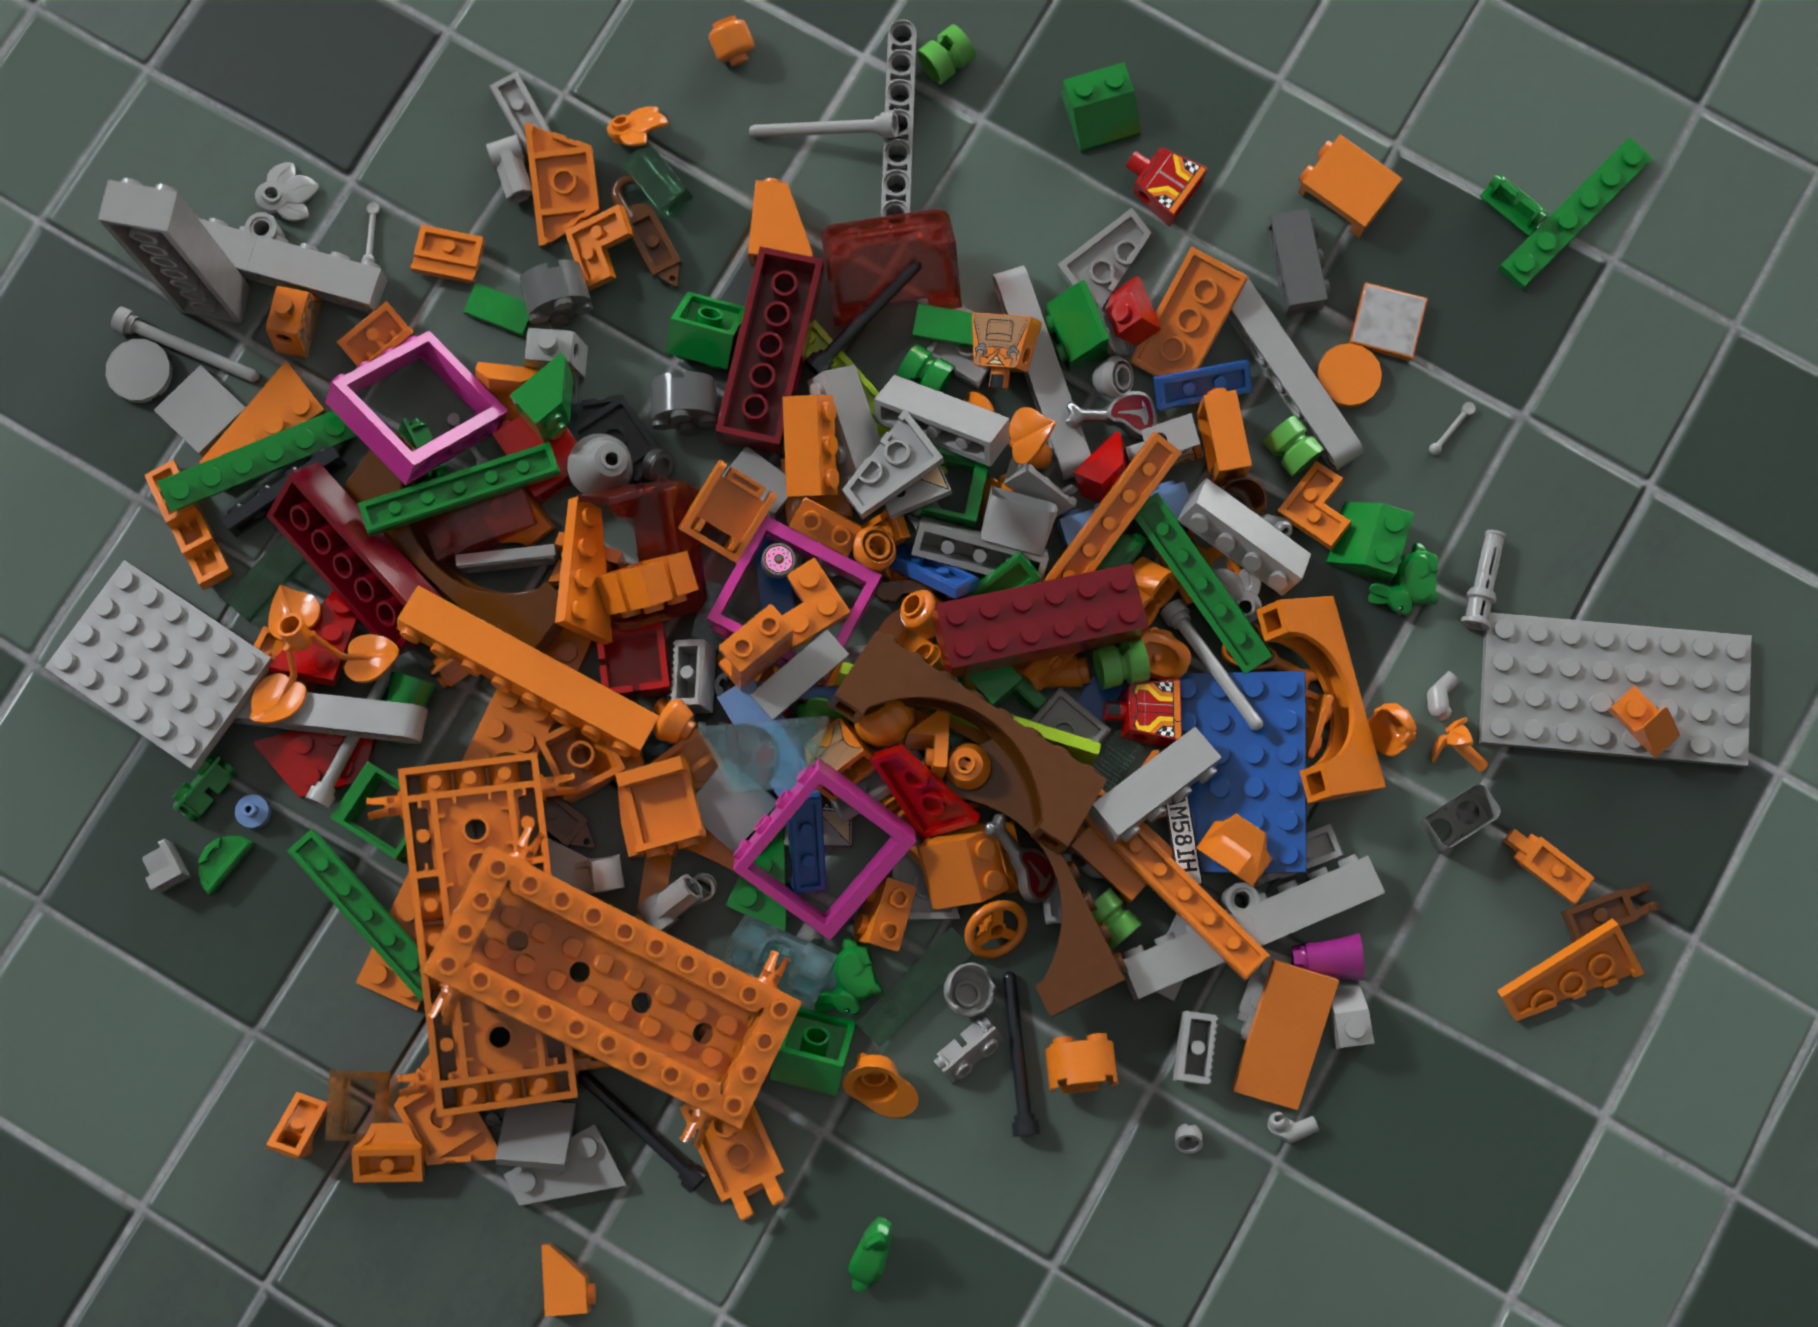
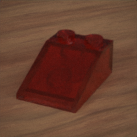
(479, 525)

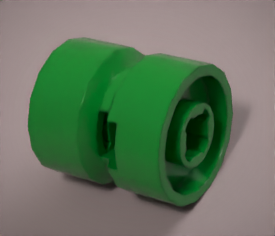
(926, 371)

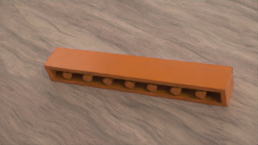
(526, 672)

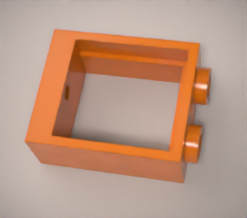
(1223, 436)

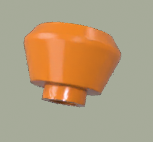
(874, 548)
(675, 722)
(977, 769)

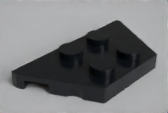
(615, 418)

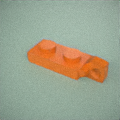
(1549, 865)

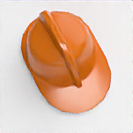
(880, 1087)

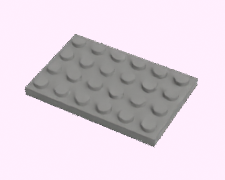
(160, 665)

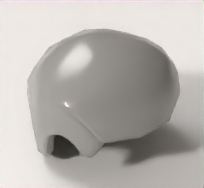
(969, 989)

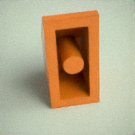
(565, 1284)

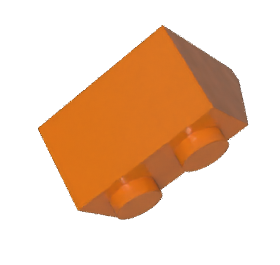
(589, 760)
(962, 867)

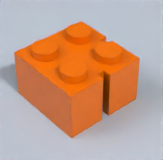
(647, 585)

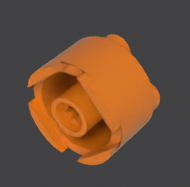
(1081, 1064)

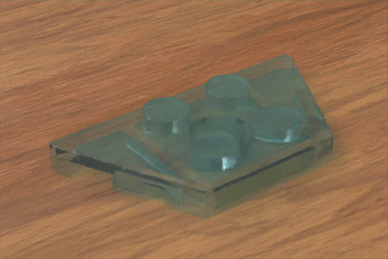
(765, 752)

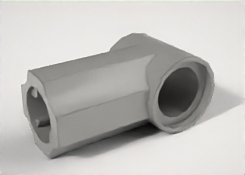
(509, 162)
(666, 906)

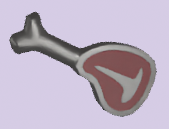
(1128, 412)
(1033, 868)

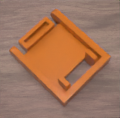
(731, 506)

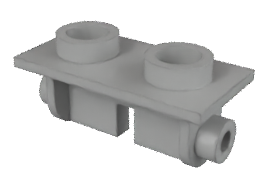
(958, 1061)

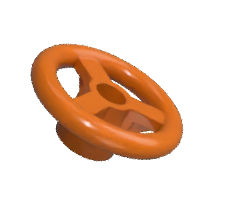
(992, 926)

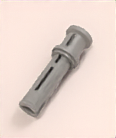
(1481, 594)

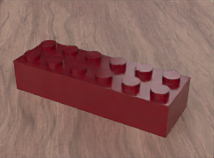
(770, 349)
(333, 539)
(1039, 621)

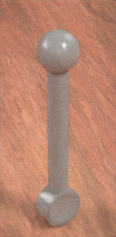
(373, 210)
(1467, 410)
(454, 420)

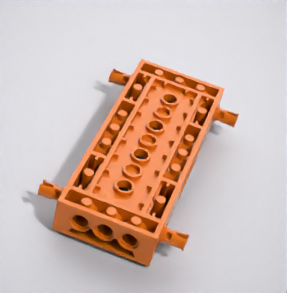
(436, 806)
(623, 959)

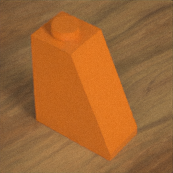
(776, 221)

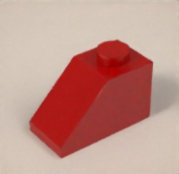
(1132, 313)
(1102, 468)

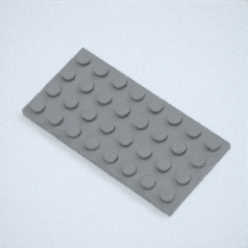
(1556, 679)

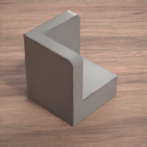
(165, 867)

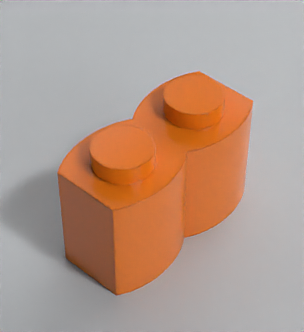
(1155, 586)

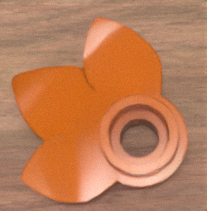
(632, 129)

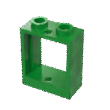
(979, 472)
(355, 802)

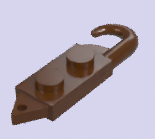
(649, 236)
(564, 821)

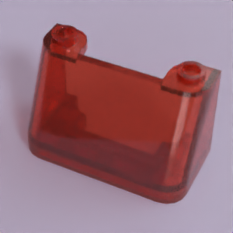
(871, 252)

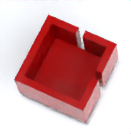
(636, 662)

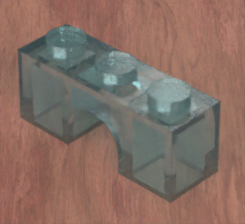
(809, 963)

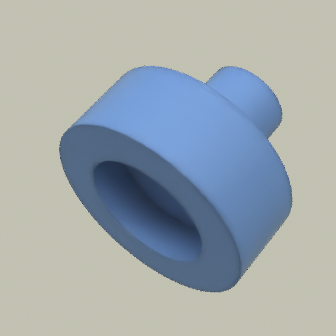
(259, 815)

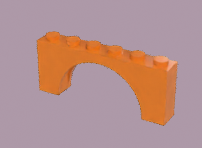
(1316, 634)

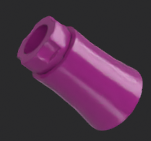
(1335, 957)

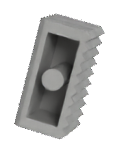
(694, 674)
(1195, 1048)

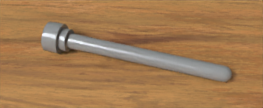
(883, 125)
(126, 322)
(1177, 616)
(323, 792)

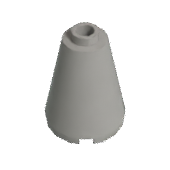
(588, 465)

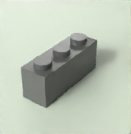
(1298, 261)

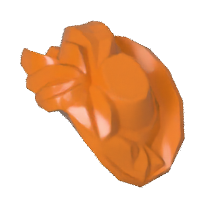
(1166, 654)

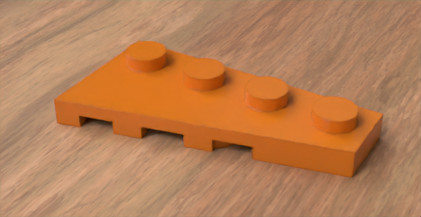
(277, 406)
(583, 560)
(1586, 964)

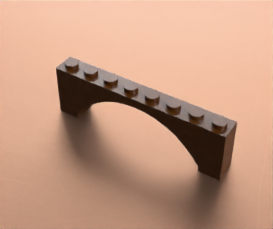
(523, 615)
(1055, 783)
(1083, 958)

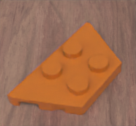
(561, 182)
(447, 1137)

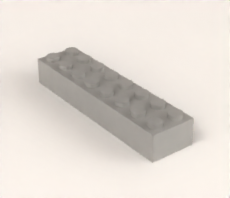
(174, 249)

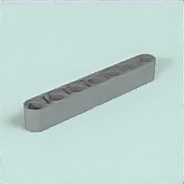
(899, 84)
(1044, 374)
(1293, 378)
(352, 718)

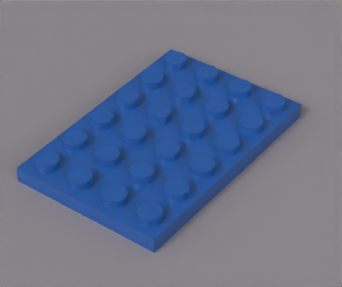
(1257, 767)

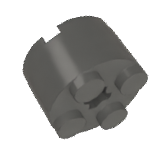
(555, 293)
(683, 402)

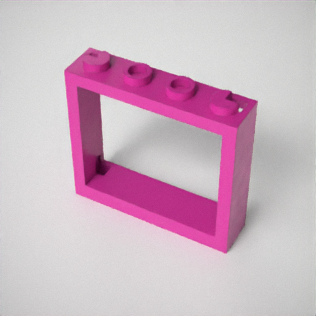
(382, 441)
(809, 549)
(866, 881)

